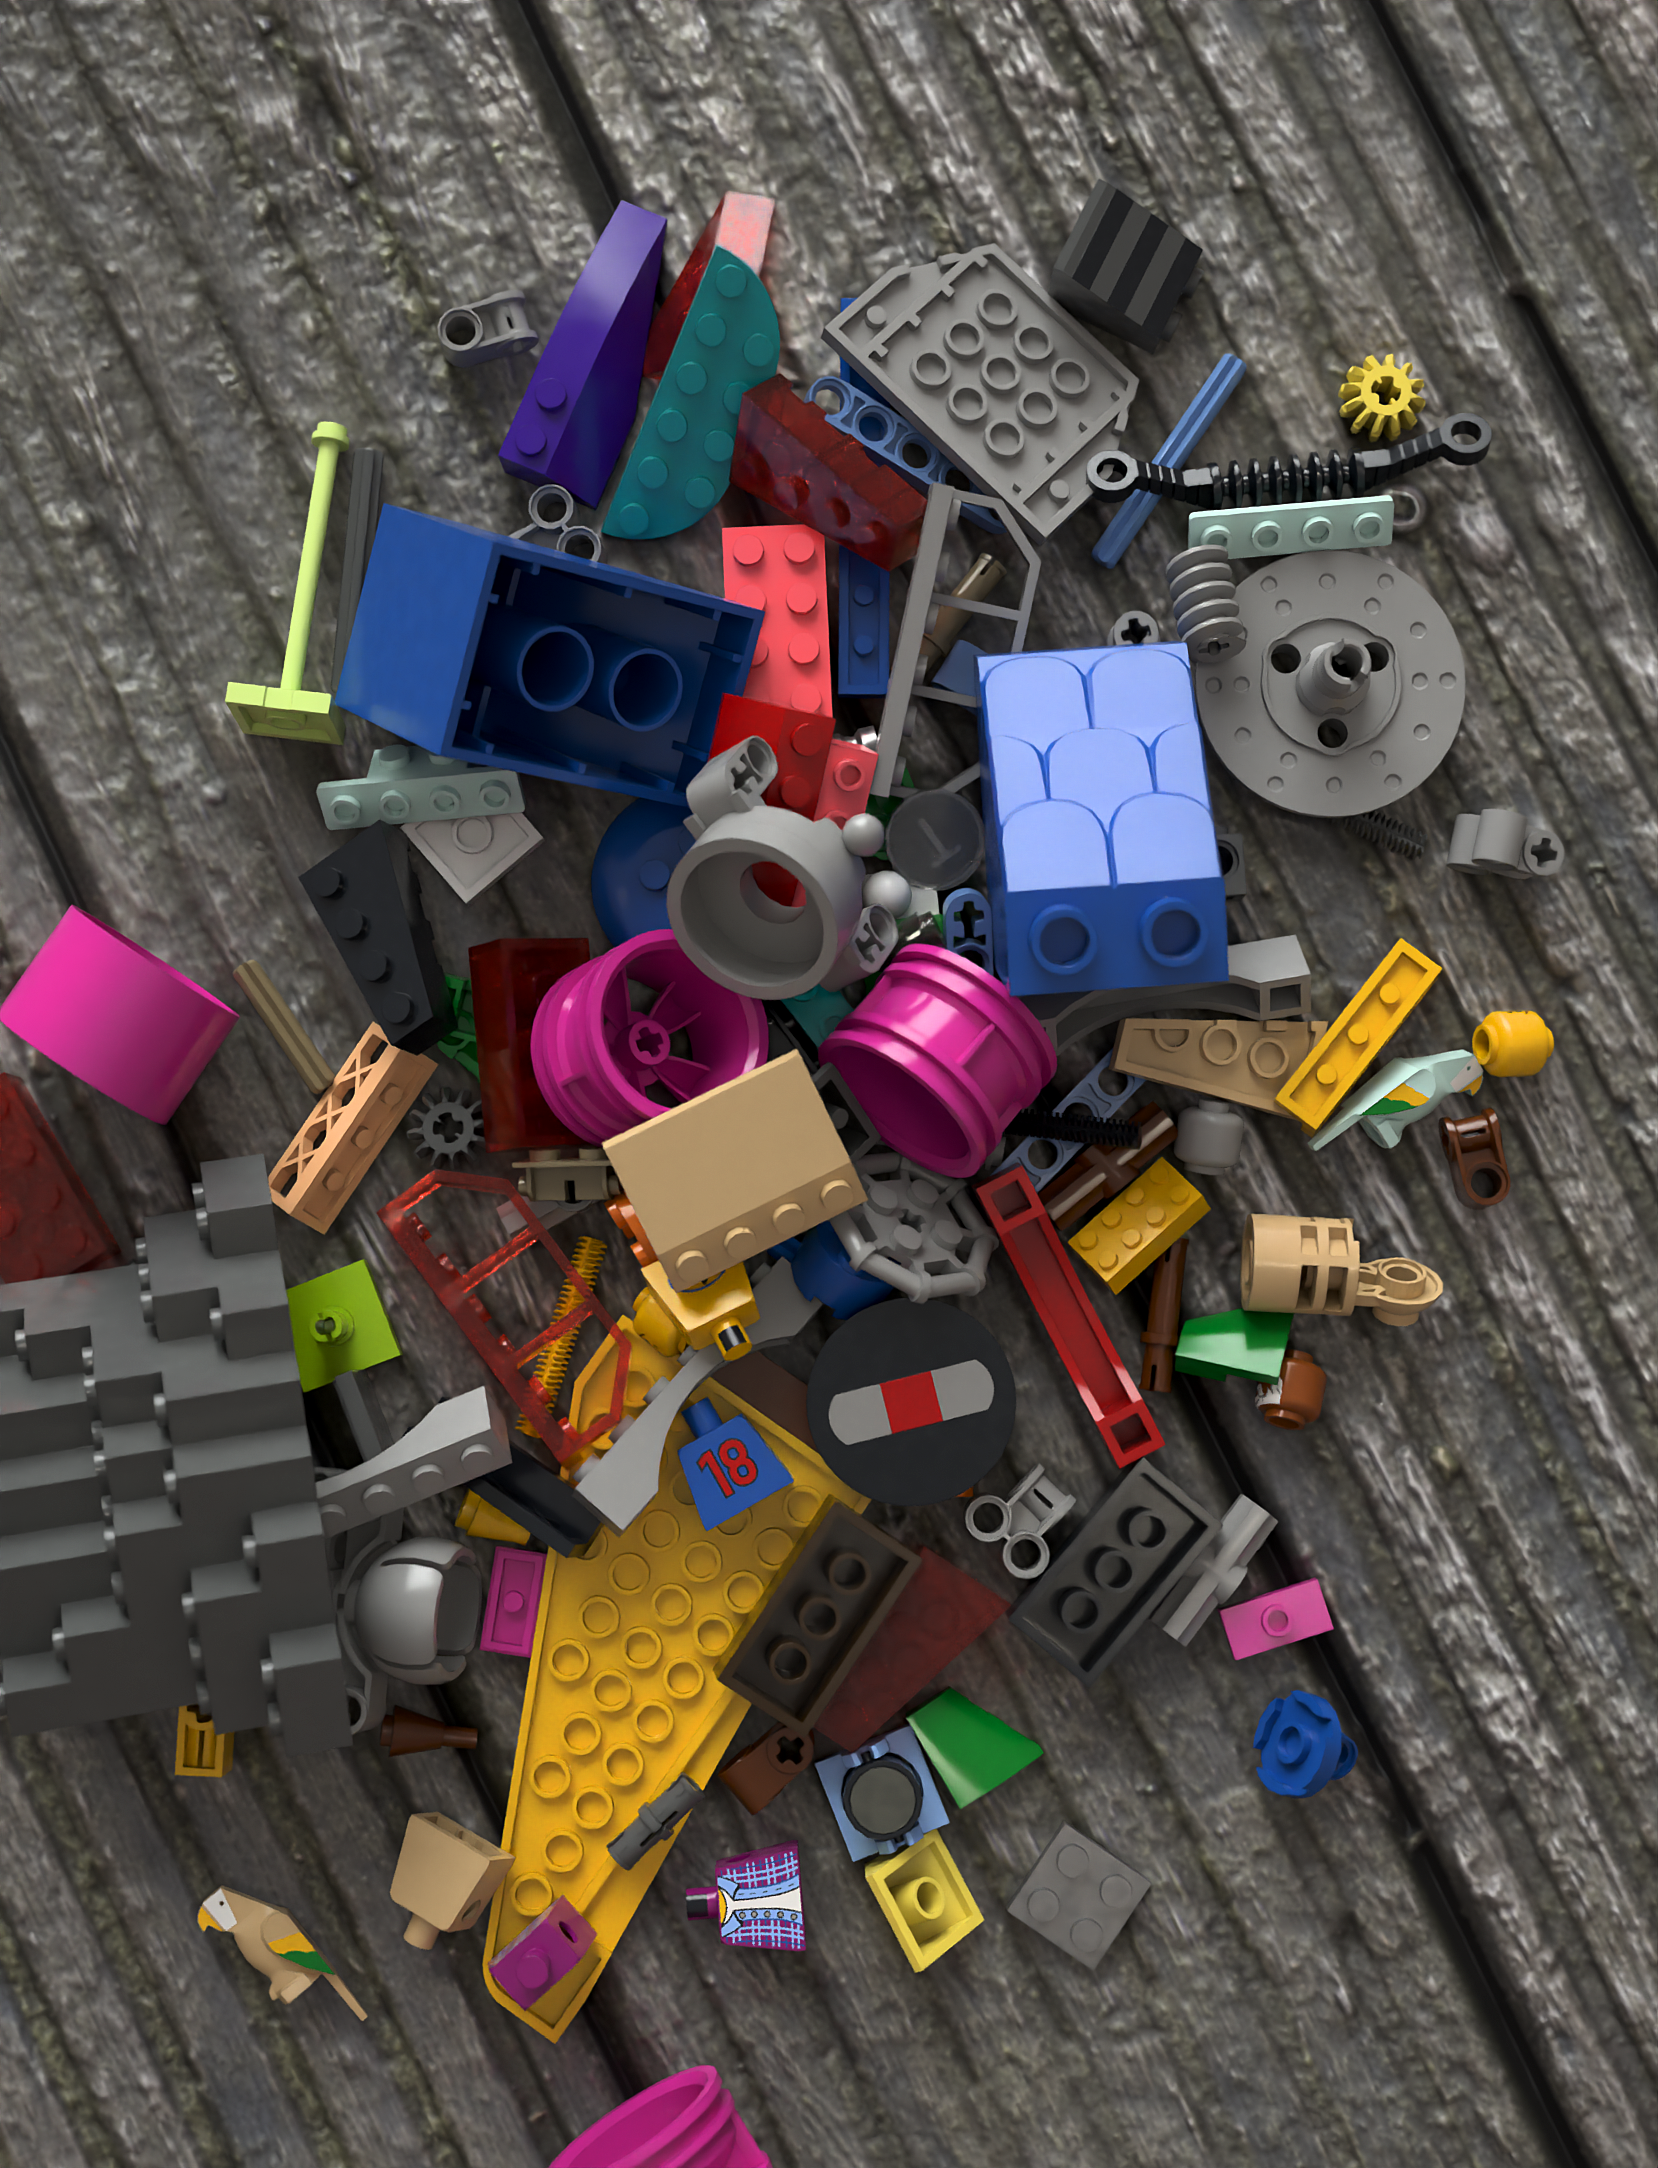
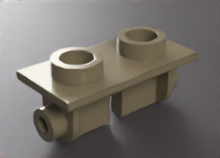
(549, 1175)

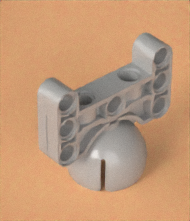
(399, 1608)

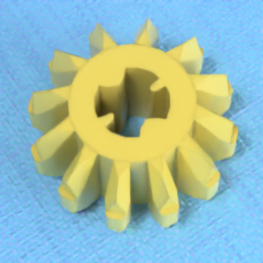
(1364, 402)

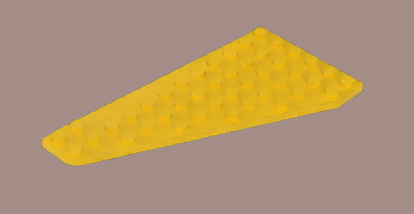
(626, 1673)

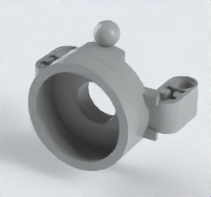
(733, 926)

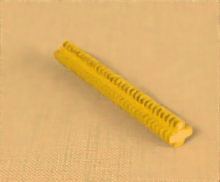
(557, 1352)

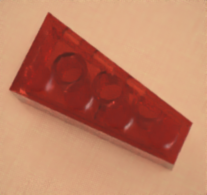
(823, 478)
(920, 1635)

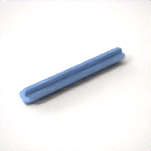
(1172, 455)

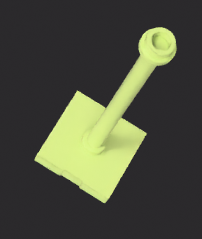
(288, 710)

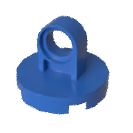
(1302, 1745)

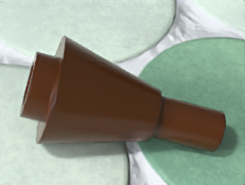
(413, 1733)

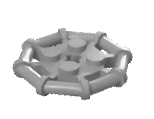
(926, 1246)

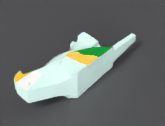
(1403, 1094)

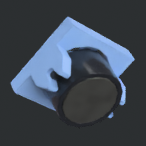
(882, 1793)

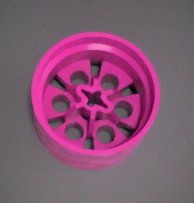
(117, 1016)

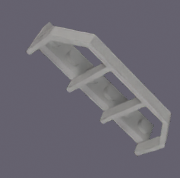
(921, 617)

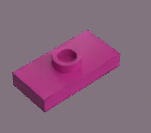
(513, 1601)
(1275, 1619)

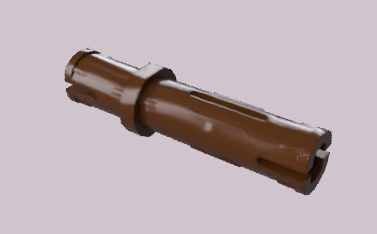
(1163, 1318)

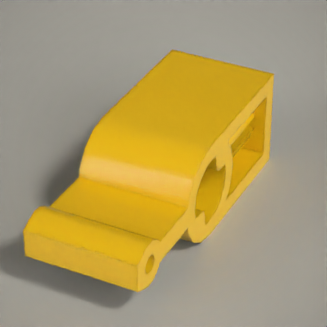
(198, 1748)

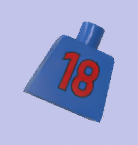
(728, 1464)

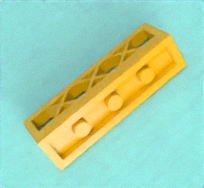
(1358, 1036)

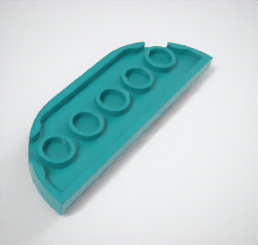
(692, 423)

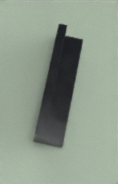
(537, 1501)

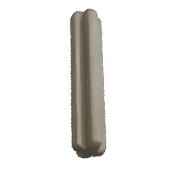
(284, 1026)

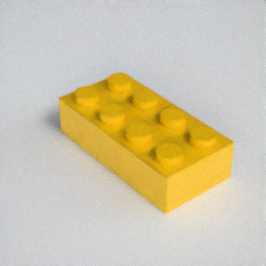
(1139, 1225)

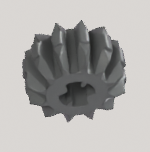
(441, 1143)

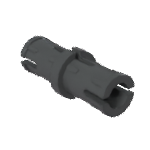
(655, 1821)

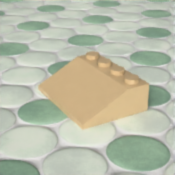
(735, 1171)

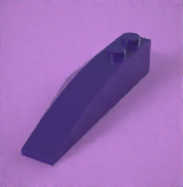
(592, 366)

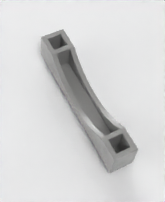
(1264, 983)
(444, 1450)
(628, 1474)

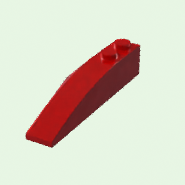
(801, 749)

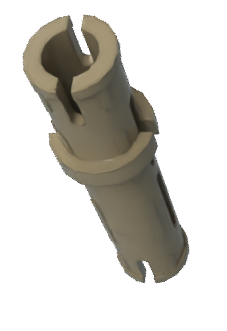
(950, 620)

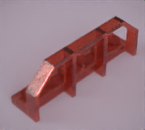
(472, 1314)

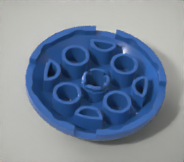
(636, 867)

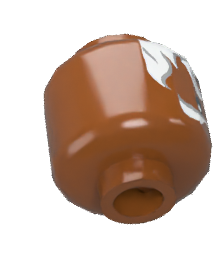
(1298, 1393)

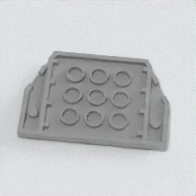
(992, 378)

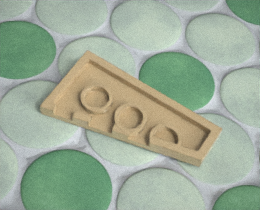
(1217, 1058)

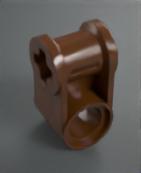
(1475, 1154)
(763, 1770)

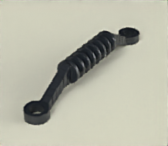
(1360, 472)

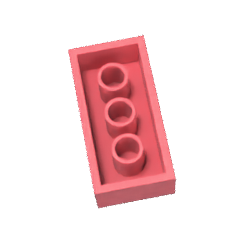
(785, 576)

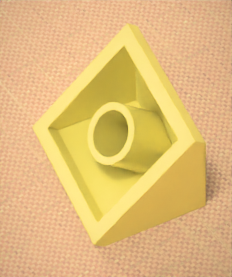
(923, 1898)

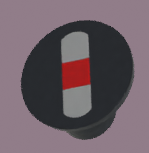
(911, 1402)

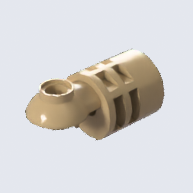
(1316, 1269)

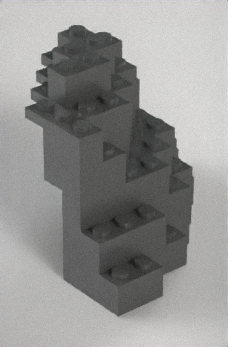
(165, 1487)

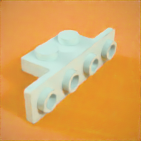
(1295, 527)
(419, 787)

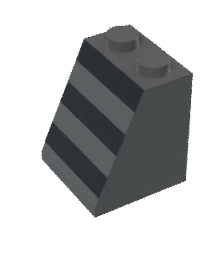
(1125, 270)

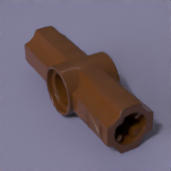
(1105, 1169)

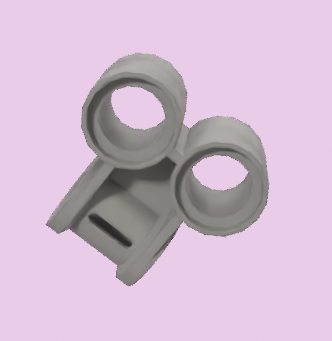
(563, 534)
(1503, 845)
(1022, 1518)

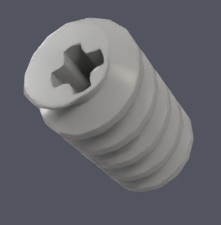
(1204, 604)

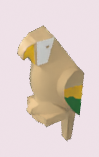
(273, 1944)

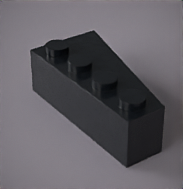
(381, 931)

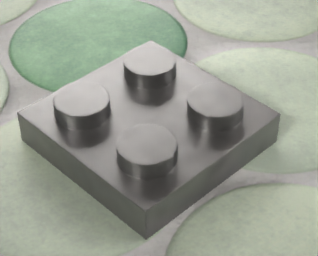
(1078, 1895)

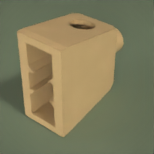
(445, 1877)

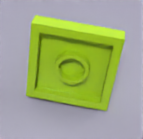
(339, 1325)

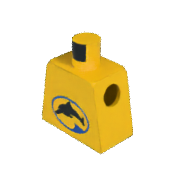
(710, 1309)

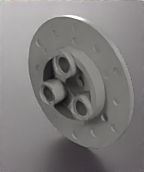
(1391, 722)

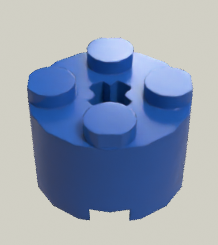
(824, 1272)

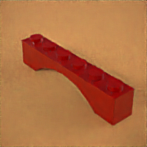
(1068, 1315)

